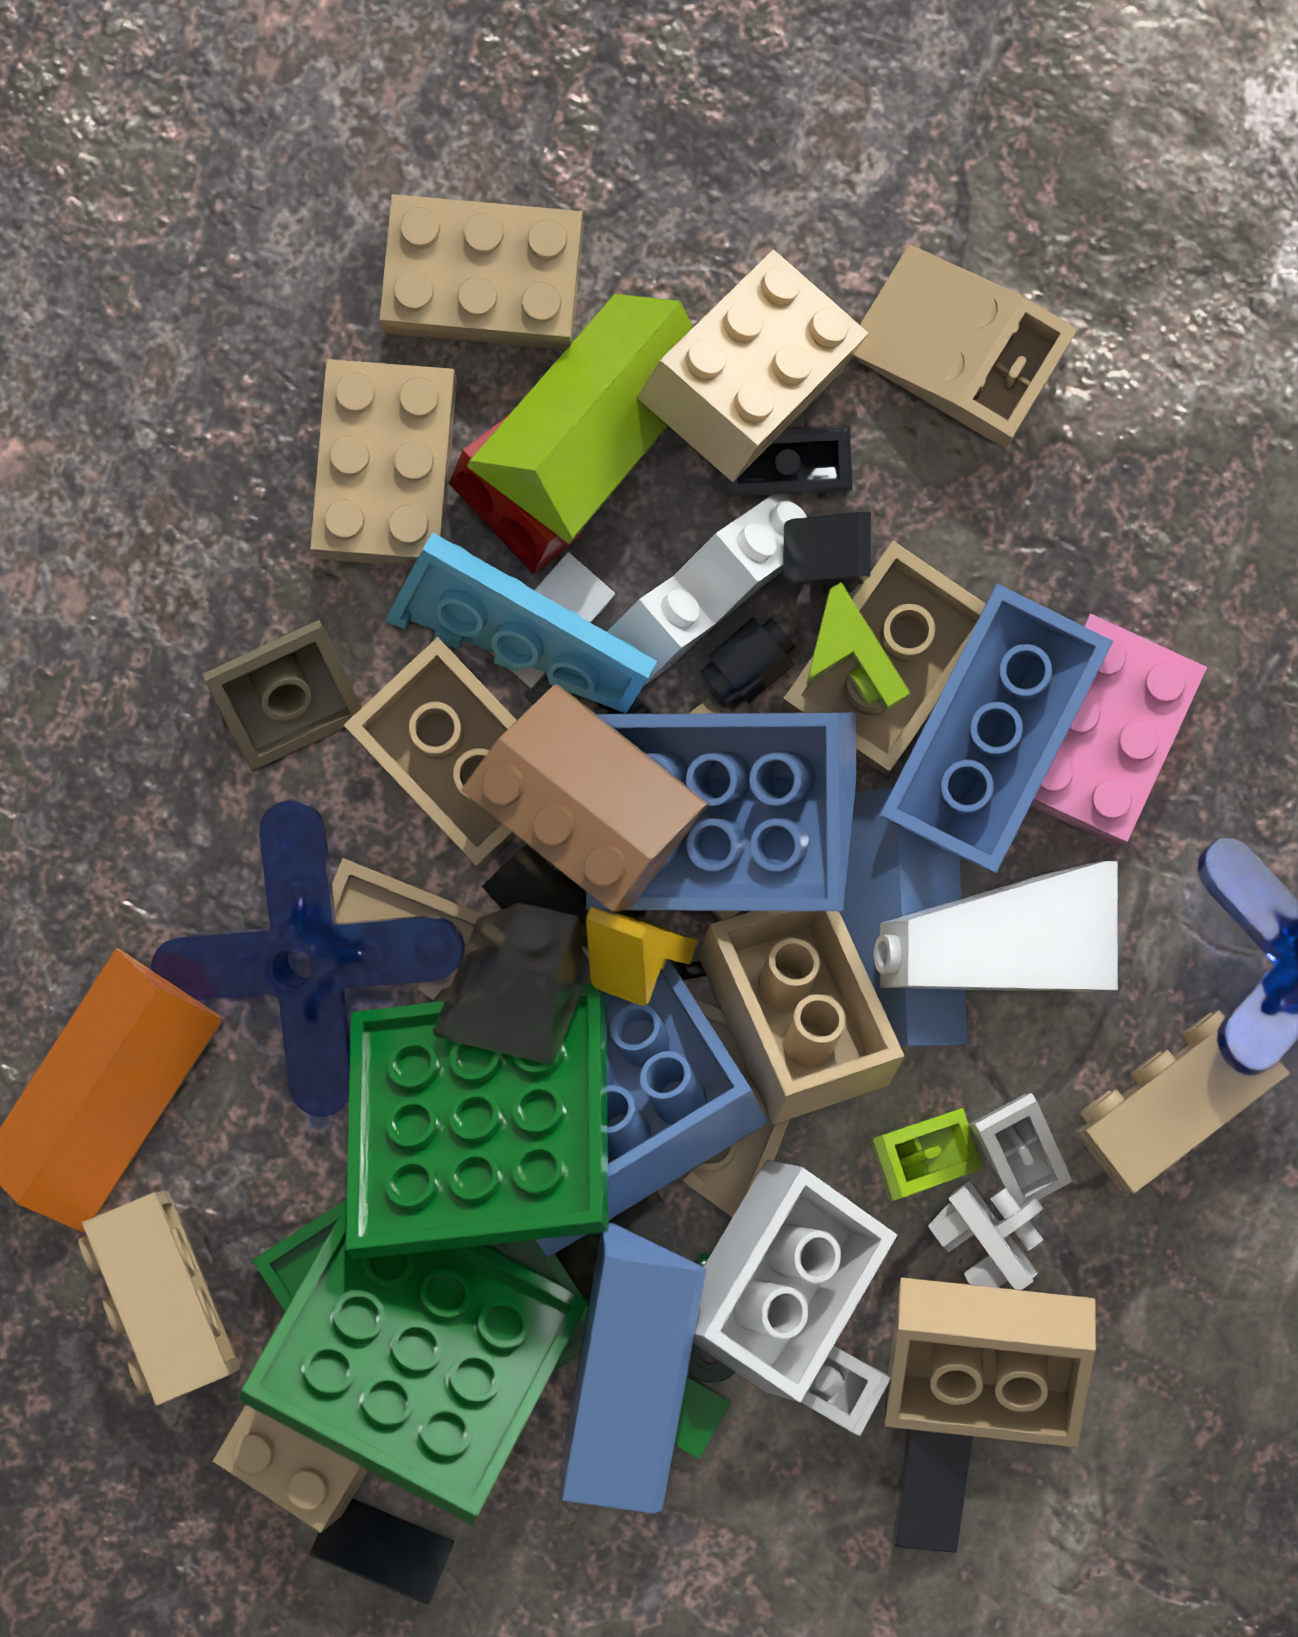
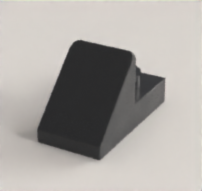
(828, 550)

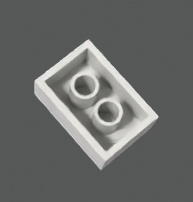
(787, 1279)

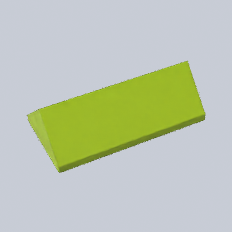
(583, 418)

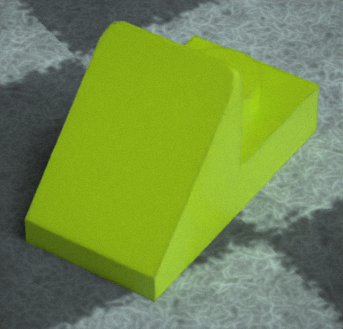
(848, 636)

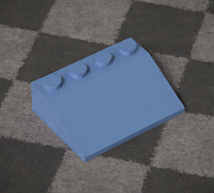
(774, 812)
(668, 1095)

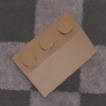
(585, 798)

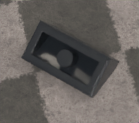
(799, 462)
(932, 1491)
(385, 1550)

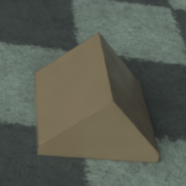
(284, 695)

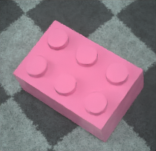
(1119, 735)

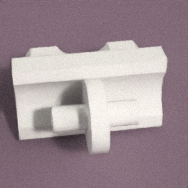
(971, 1215)

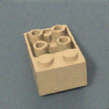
(963, 343)

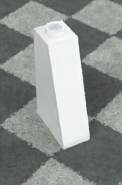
(1017, 937)

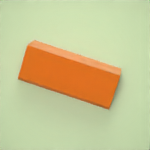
(101, 1091)

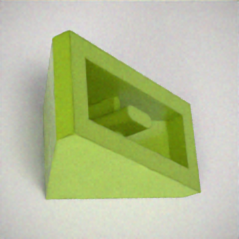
(925, 1154)

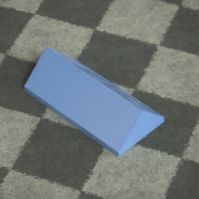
(996, 729)
(890, 878)
(630, 1374)

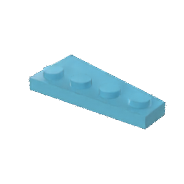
(524, 629)

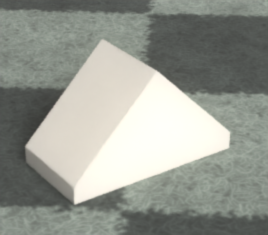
(1021, 1150)

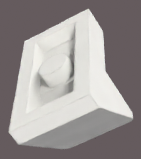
(846, 1390)

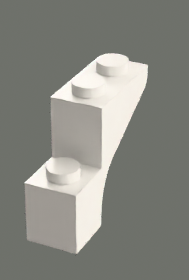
(709, 585)

